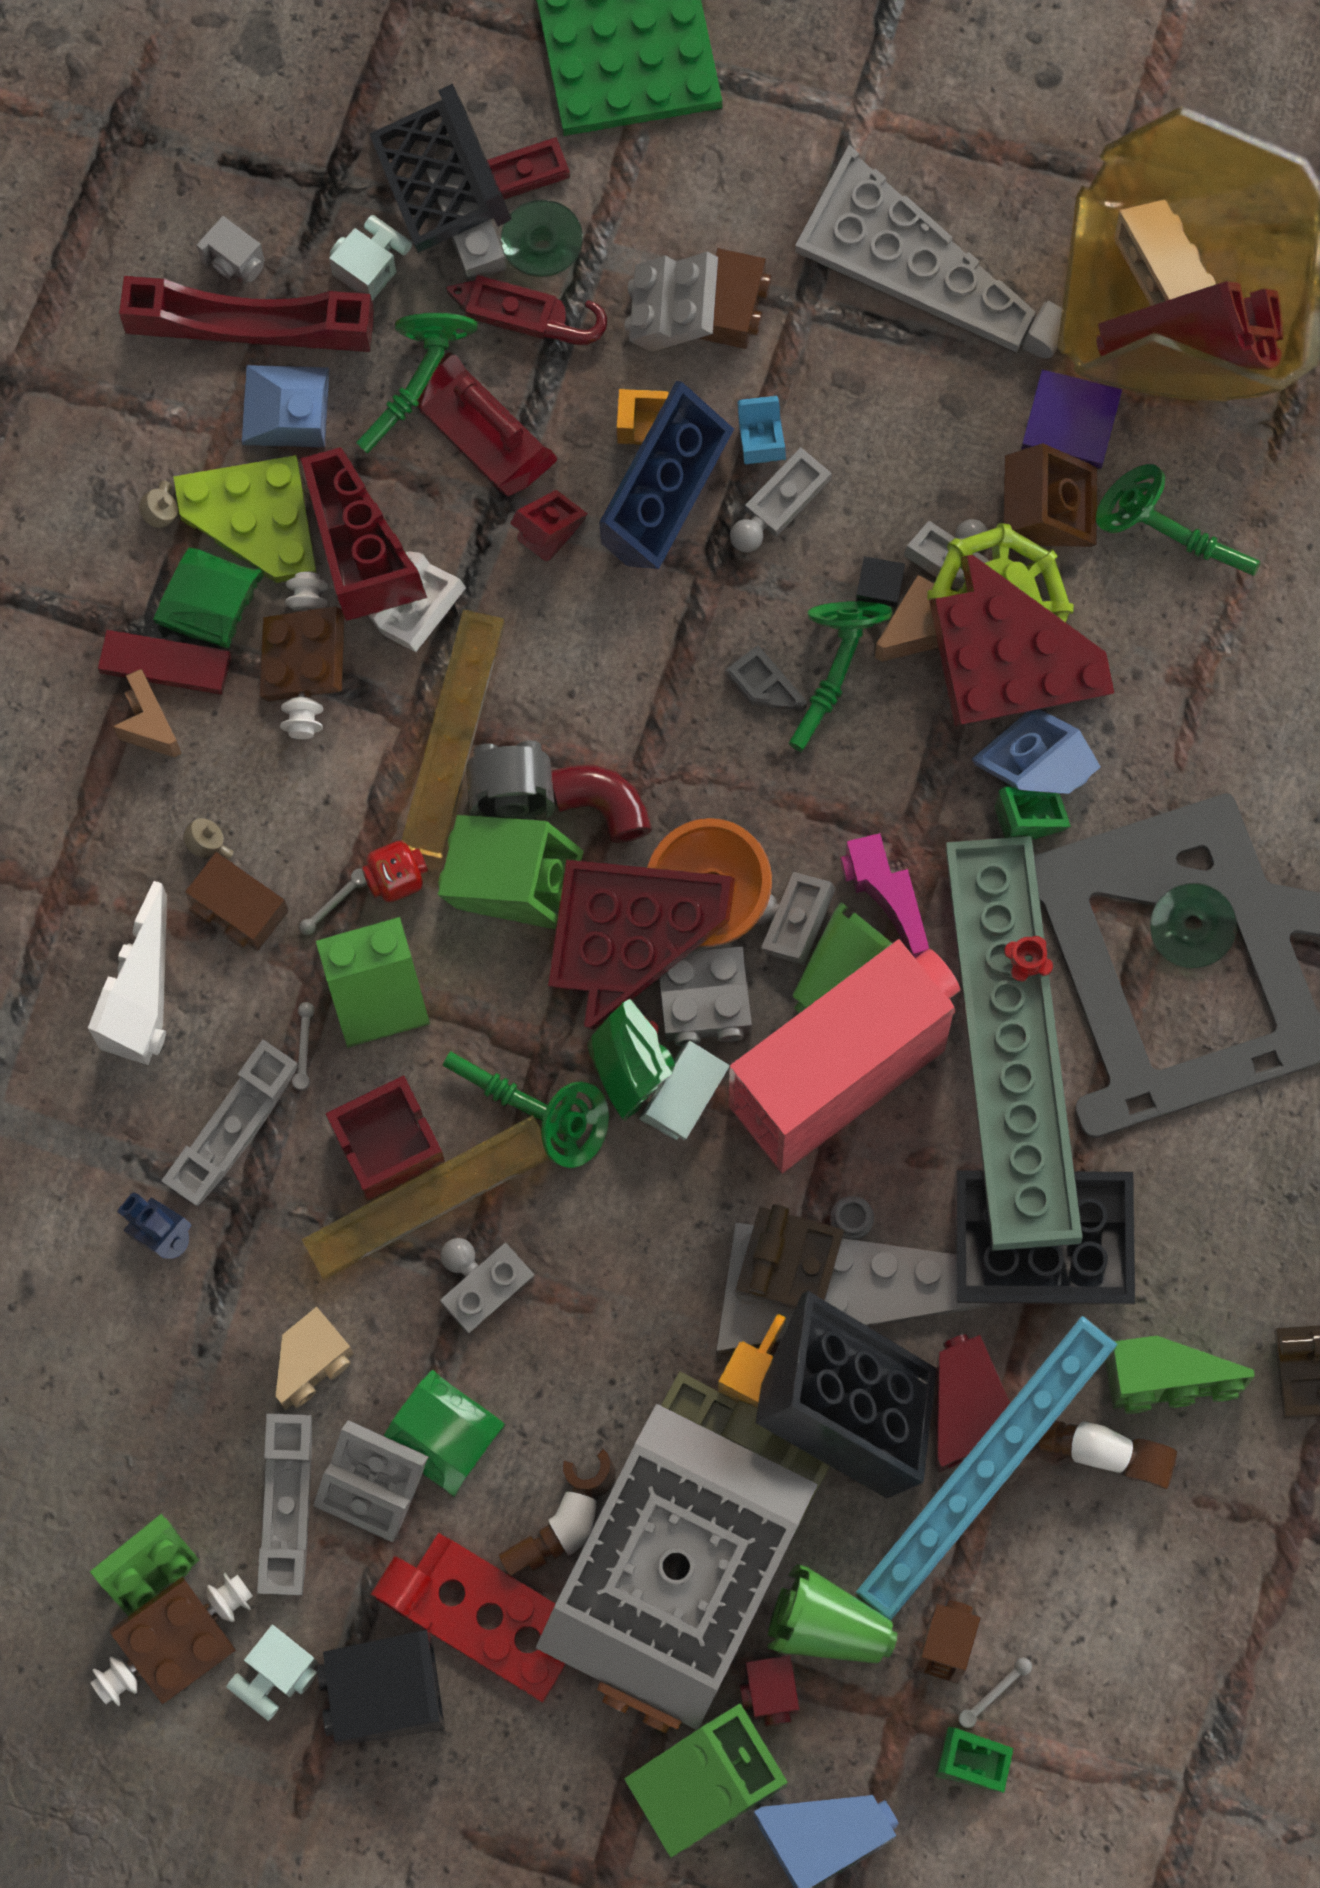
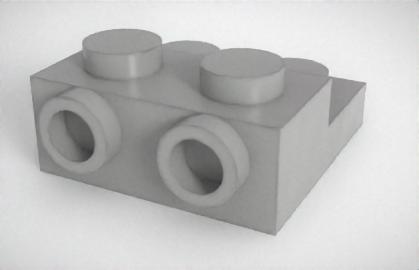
(672, 301)
(706, 997)

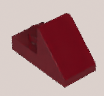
(547, 523)

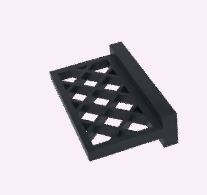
(465, 149)

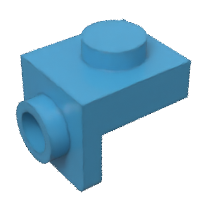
(761, 430)

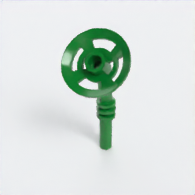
(436, 332)
(1141, 509)
(850, 623)
(560, 1120)

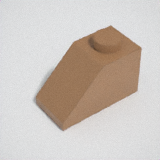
(911, 626)

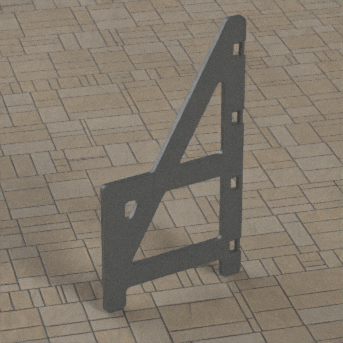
(1140, 867)

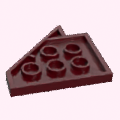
(1010, 651)
(629, 928)

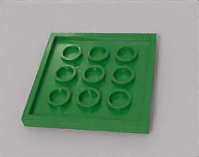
(628, 61)

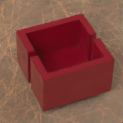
(384, 1138)

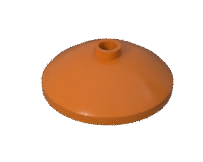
(727, 850)

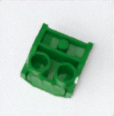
(207, 597)
(629, 1058)
(446, 1429)

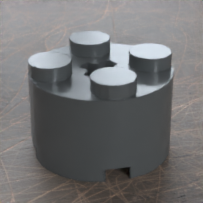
(510, 781)

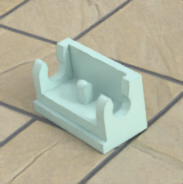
(685, 1093)

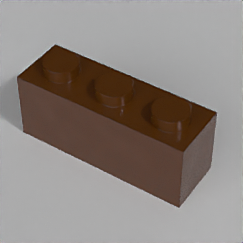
(948, 1641)

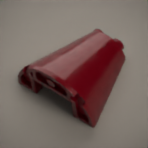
(1209, 320)

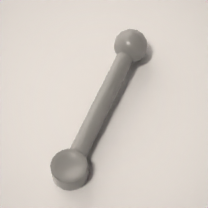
(308, 926)
(301, 1080)
(969, 1717)

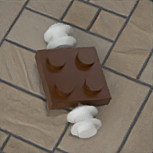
(302, 654)
(172, 1640)

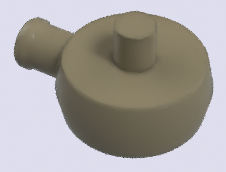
(158, 506)
(205, 838)

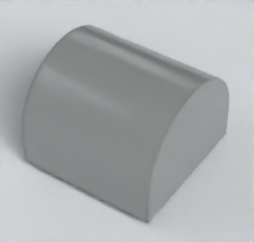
(1044, 332)

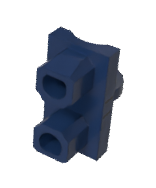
(155, 1226)

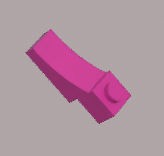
(893, 892)

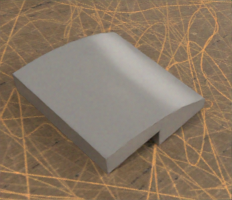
(370, 1481)

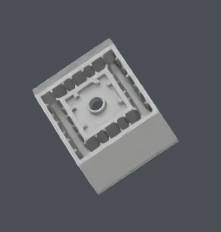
(660, 1634)

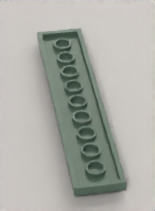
(1012, 1048)

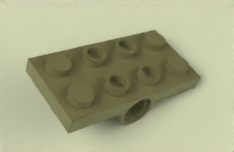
(738, 1424)

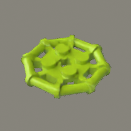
(1001, 540)

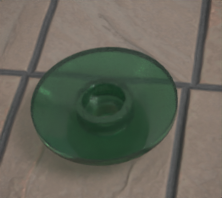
(537, 222)
(1193, 946)

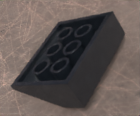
(1084, 1273)
(849, 1398)

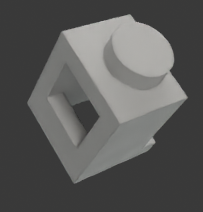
(231, 252)

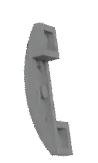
(232, 1125)
(285, 1504)

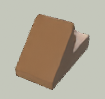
(149, 725)

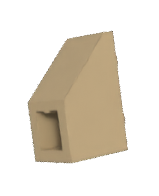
(307, 1356)

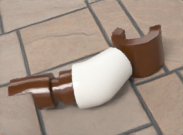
(1111, 1451)
(571, 1523)

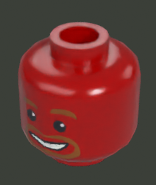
(394, 871)

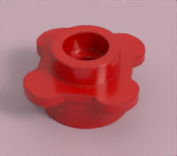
(1028, 946)

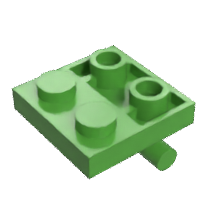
(145, 1565)

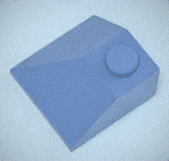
(285, 406)
(1039, 755)

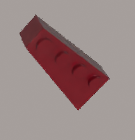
(361, 549)

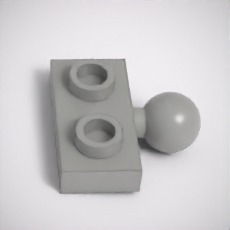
(930, 549)
(796, 917)
(484, 1285)

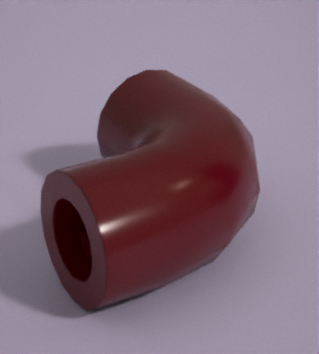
(607, 792)

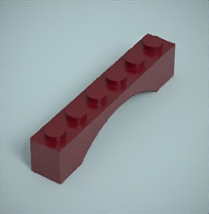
(315, 321)

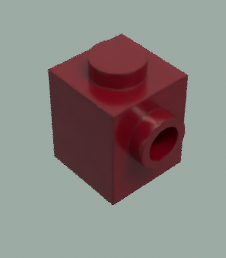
(770, 1690)

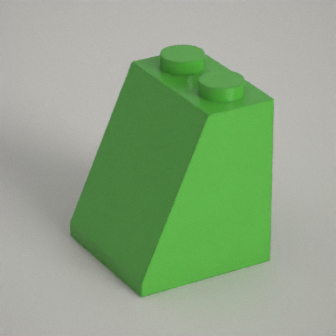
(507, 868)
(373, 982)

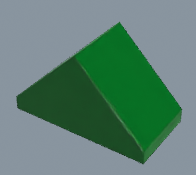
(1030, 813)
(974, 1760)

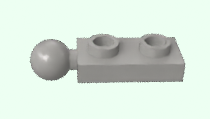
(780, 500)

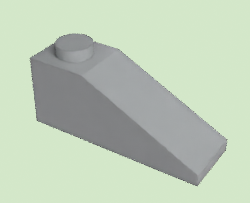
(477, 247)

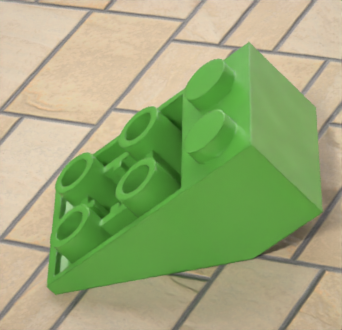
(1165, 1371)
(706, 1780)

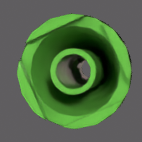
(840, 952)
(827, 1622)

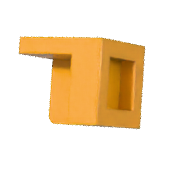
(637, 413)

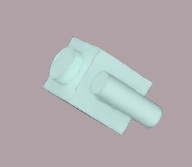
(365, 262)
(278, 1664)

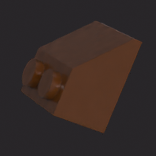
(1051, 497)

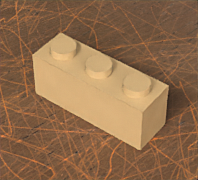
(1159, 252)

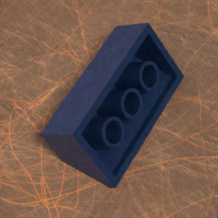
(664, 479)

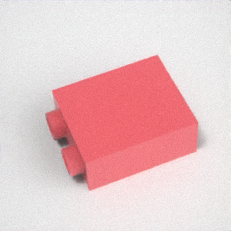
(843, 1053)

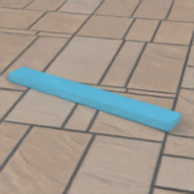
(986, 1468)

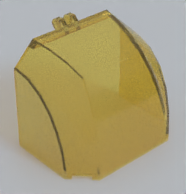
(1253, 225)

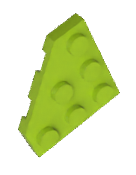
(252, 513)

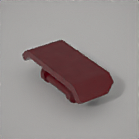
(483, 428)

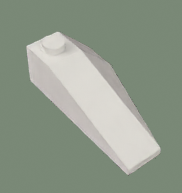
(132, 1006)

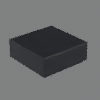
(880, 581)

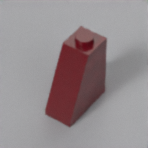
(967, 1399)

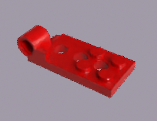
(416, 1597)

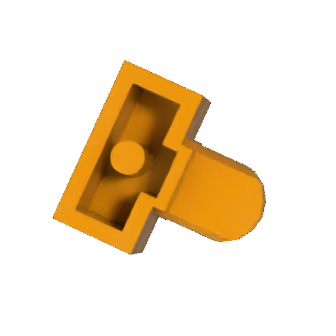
(748, 1367)

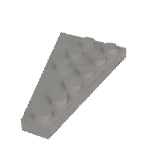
(897, 248)
(868, 1283)

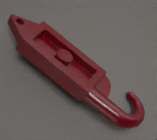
(524, 310)

